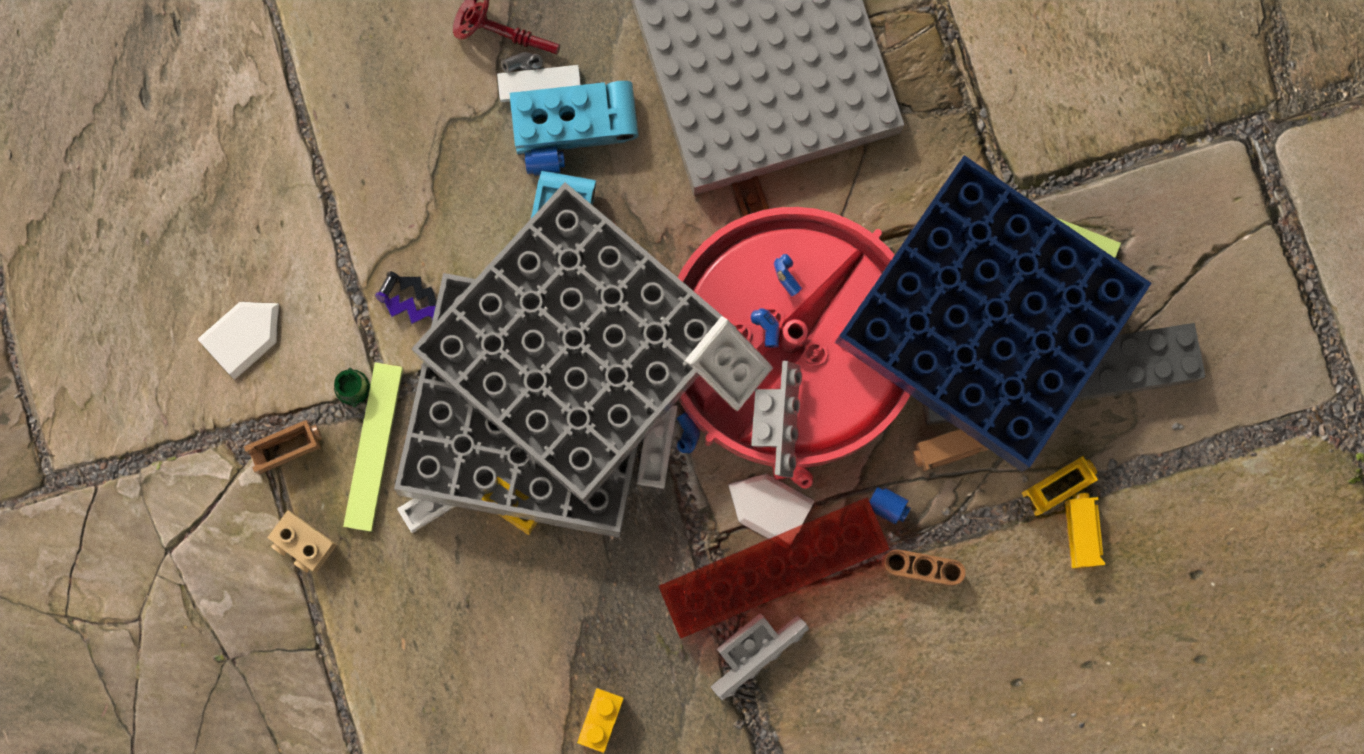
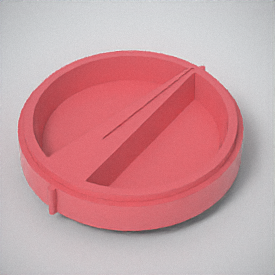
(839, 395)

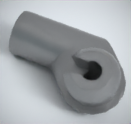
(522, 61)

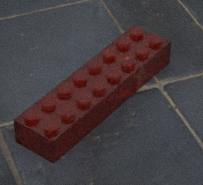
(773, 567)

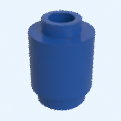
(544, 159)
(889, 505)

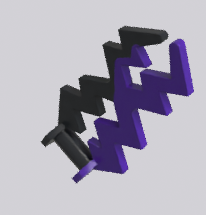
(394, 305)

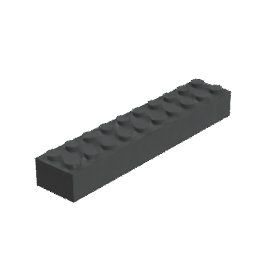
(1138, 364)

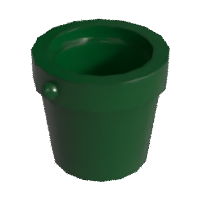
(351, 387)

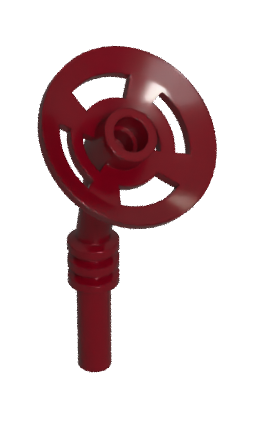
(478, 19)

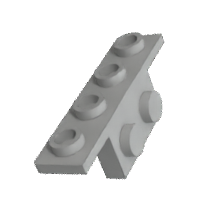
(777, 419)
(753, 649)

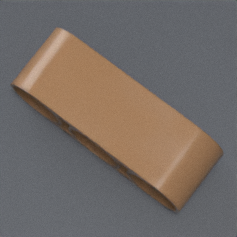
(936, 564)

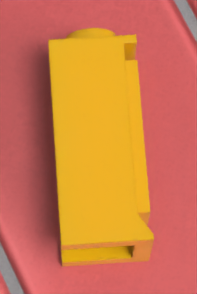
(1085, 467)
(1084, 531)

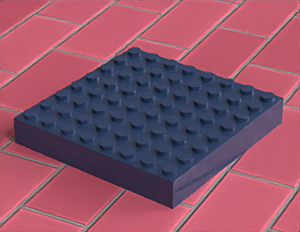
(993, 313)

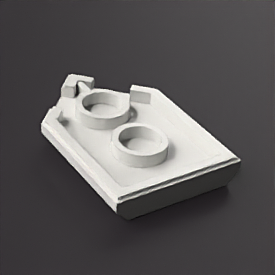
(242, 336)
(768, 505)

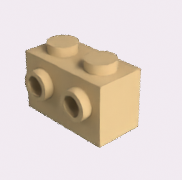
(302, 542)

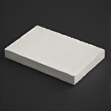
(729, 363)

